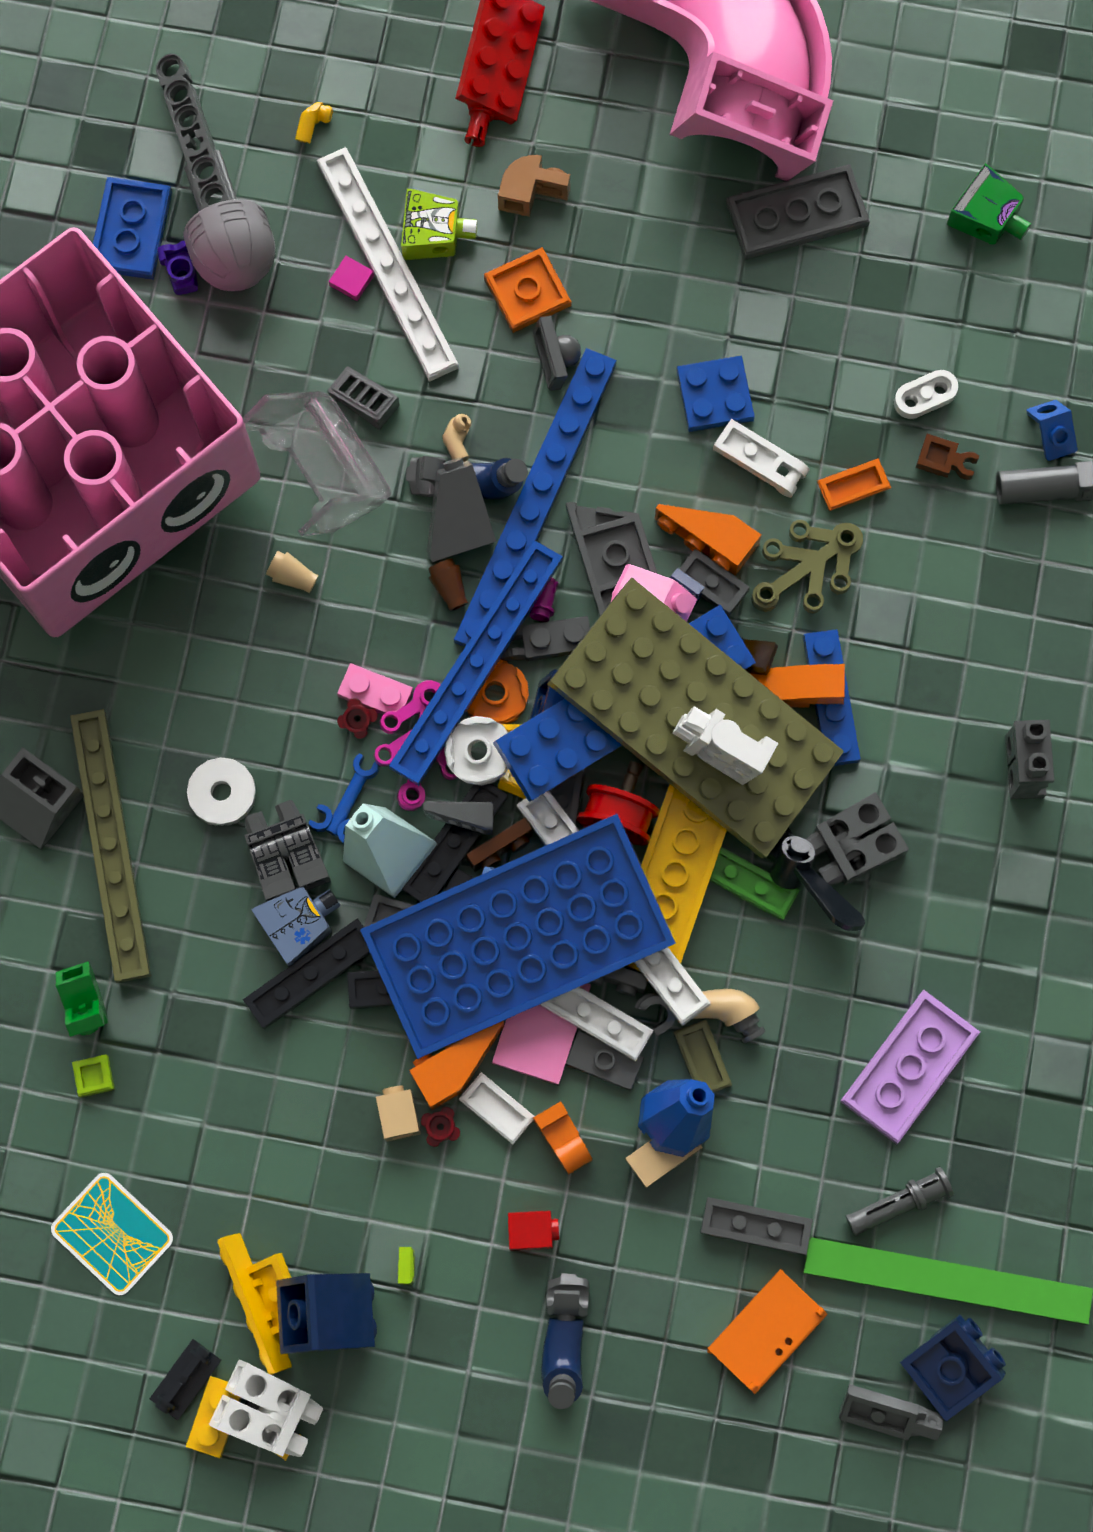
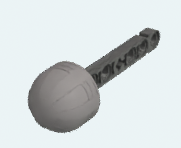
(225, 240)

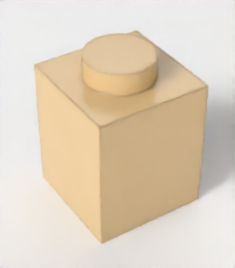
(397, 1113)

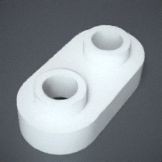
(924, 394)

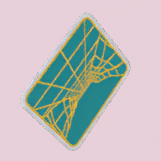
(112, 1233)

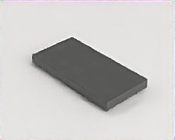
(797, 211)

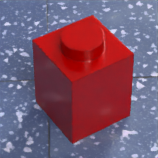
(532, 1230)

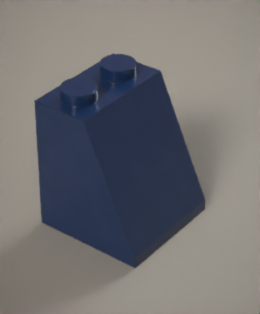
(325, 1312)

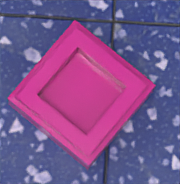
(351, 278)

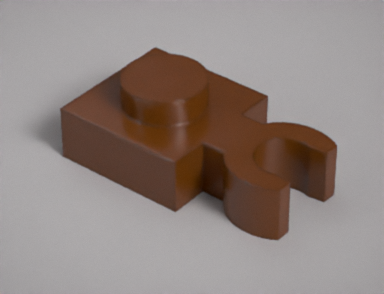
(940, 456)

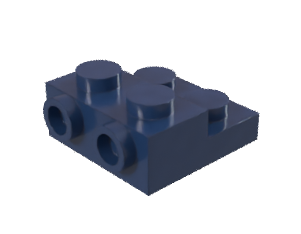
(954, 1367)

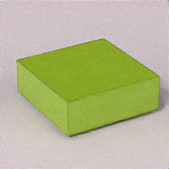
(93, 1075)
(406, 1266)

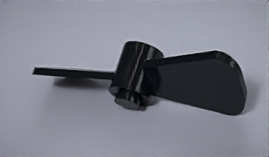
(792, 868)

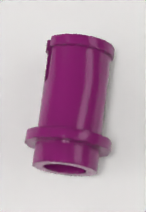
(543, 607)

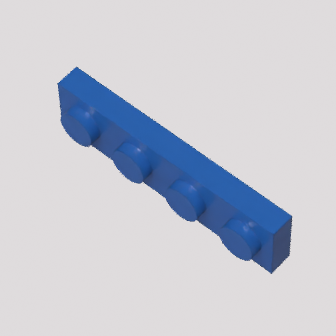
(833, 719)

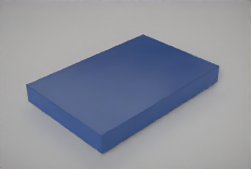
(132, 225)

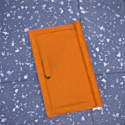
(763, 1331)

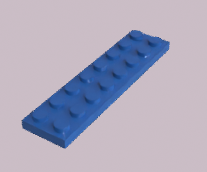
(567, 741)

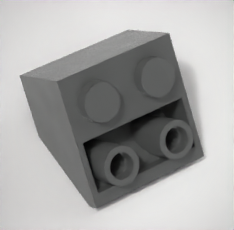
(35, 798)

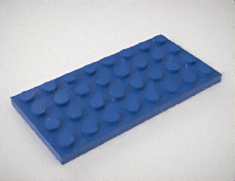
(517, 936)

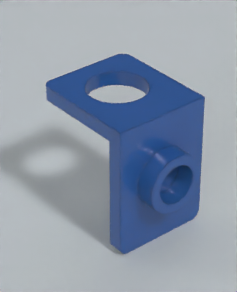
(1055, 429)

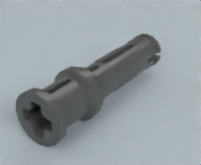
(915, 1195)

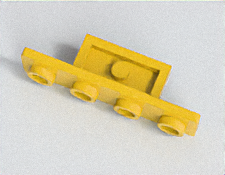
(258, 1296)

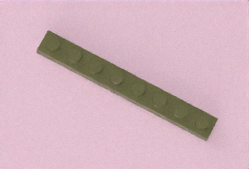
(110, 846)

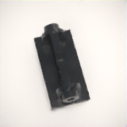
(185, 1379)

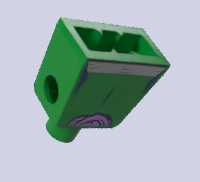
(989, 208)

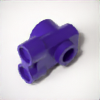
(178, 264)

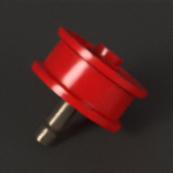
(632, 809)

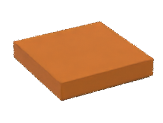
(527, 289)

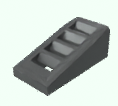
(375, 418)
(468, 815)

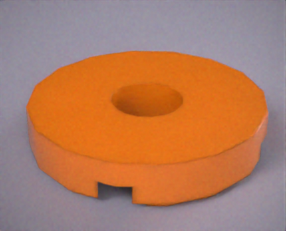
(514, 700)

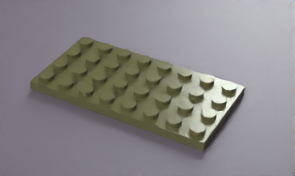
(648, 669)

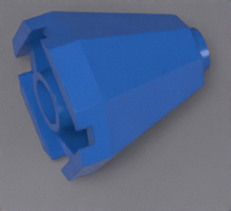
(677, 1116)

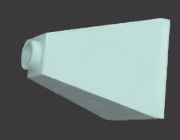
(384, 847)

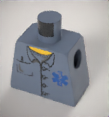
(296, 922)

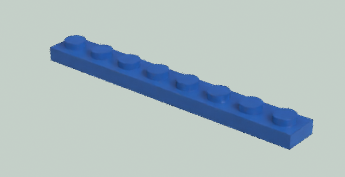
(476, 662)

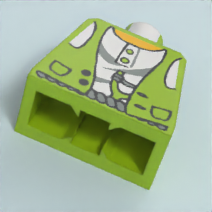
(433, 226)

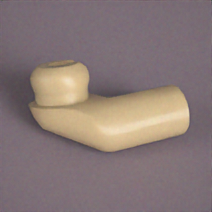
(455, 435)

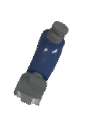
(495, 479)
(563, 1340)

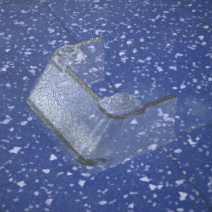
(326, 453)

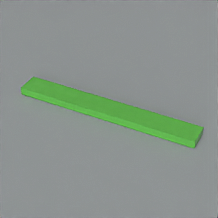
(948, 1281)

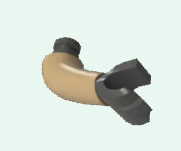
(727, 1005)

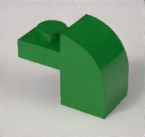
(81, 999)

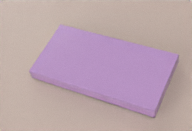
(910, 1067)

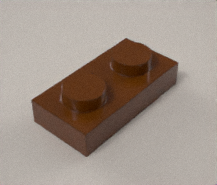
(489, 853)

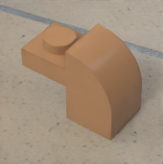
(527, 178)

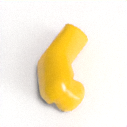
(311, 117)

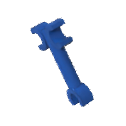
(336, 823)

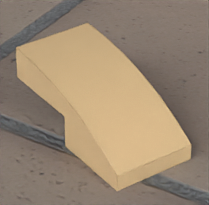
(652, 1164)

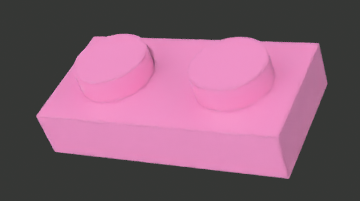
(374, 690)

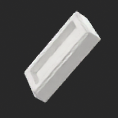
(497, 1108)

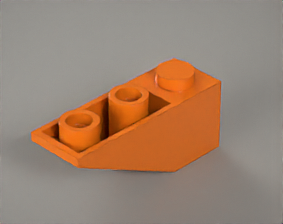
(717, 535)
(450, 1071)

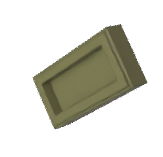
(702, 1056)

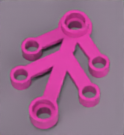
(417, 705)

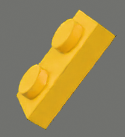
(202, 1435)

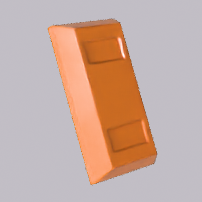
(853, 484)

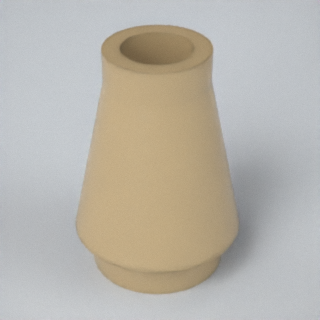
(290, 572)

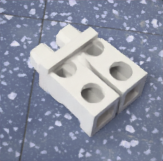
(724, 745)
(278, 1414)

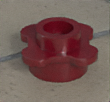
(347, 719)
(443, 1117)

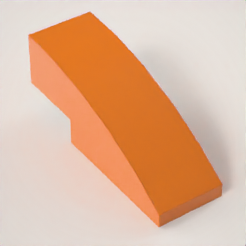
(806, 684)

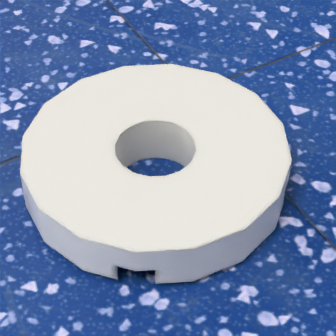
(459, 751)
(218, 772)

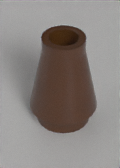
(448, 582)

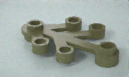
(811, 563)

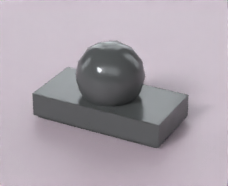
(555, 352)

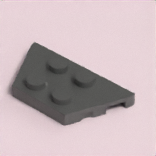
(607, 545)

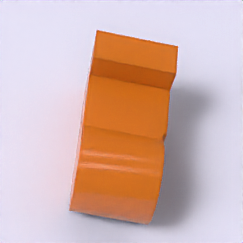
(563, 1137)

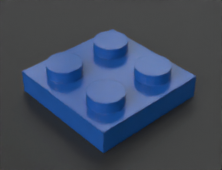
(715, 393)

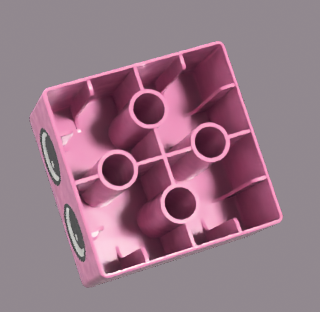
(103, 435)

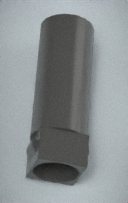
(1045, 484)

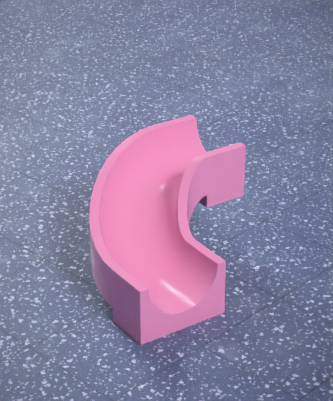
(752, 72)

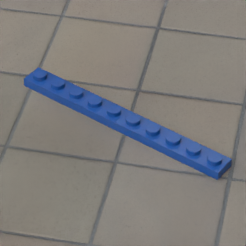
(541, 484)

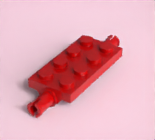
(498, 63)

